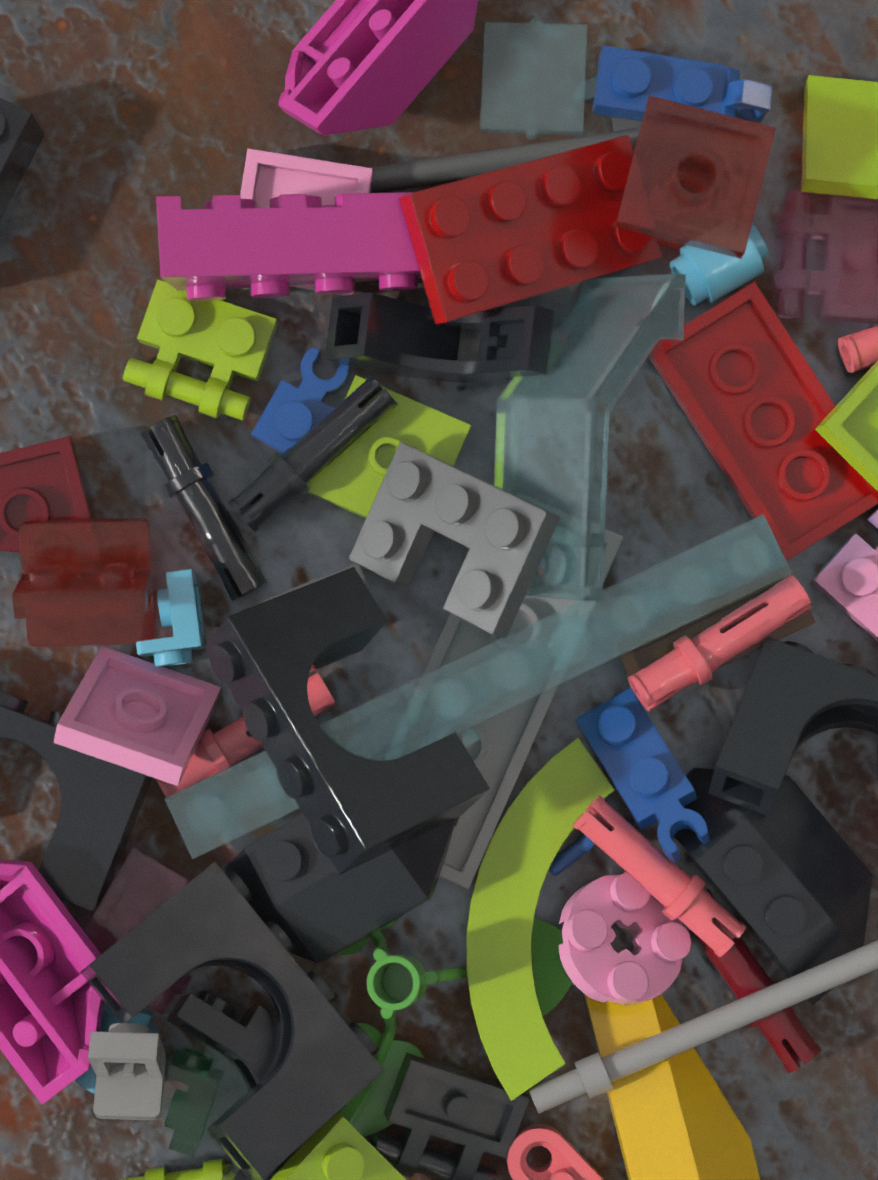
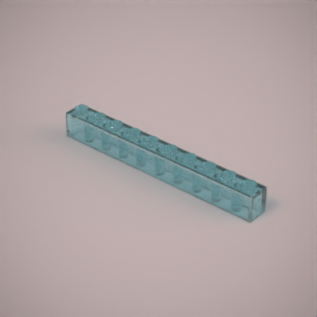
(498, 676)

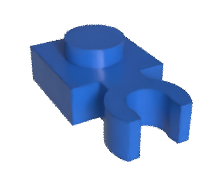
(297, 410)

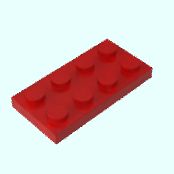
(524, 229)
(758, 419)

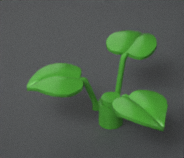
(402, 982)

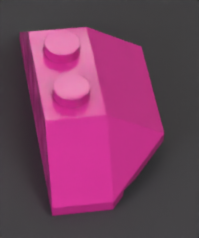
(371, 60)
(43, 995)

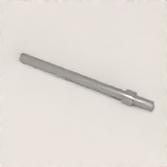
(596, 1074)

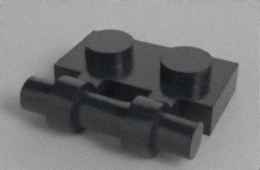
(451, 1106)

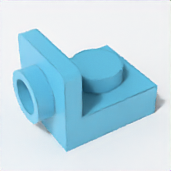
(182, 609)

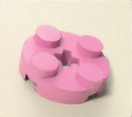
(623, 975)

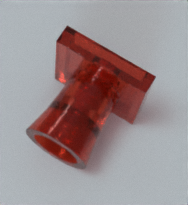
(699, 149)

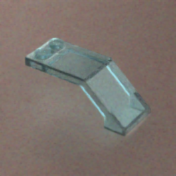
(557, 424)

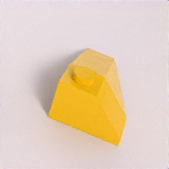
(673, 1113)

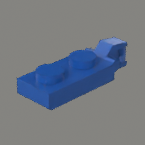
(631, 76)

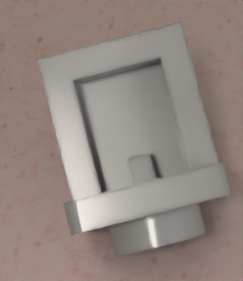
(128, 1072)

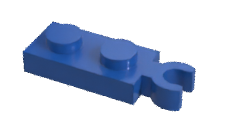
(642, 769)

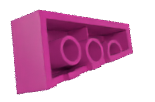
(285, 245)

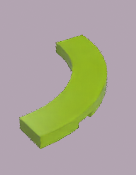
(505, 910)

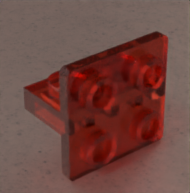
(86, 582)

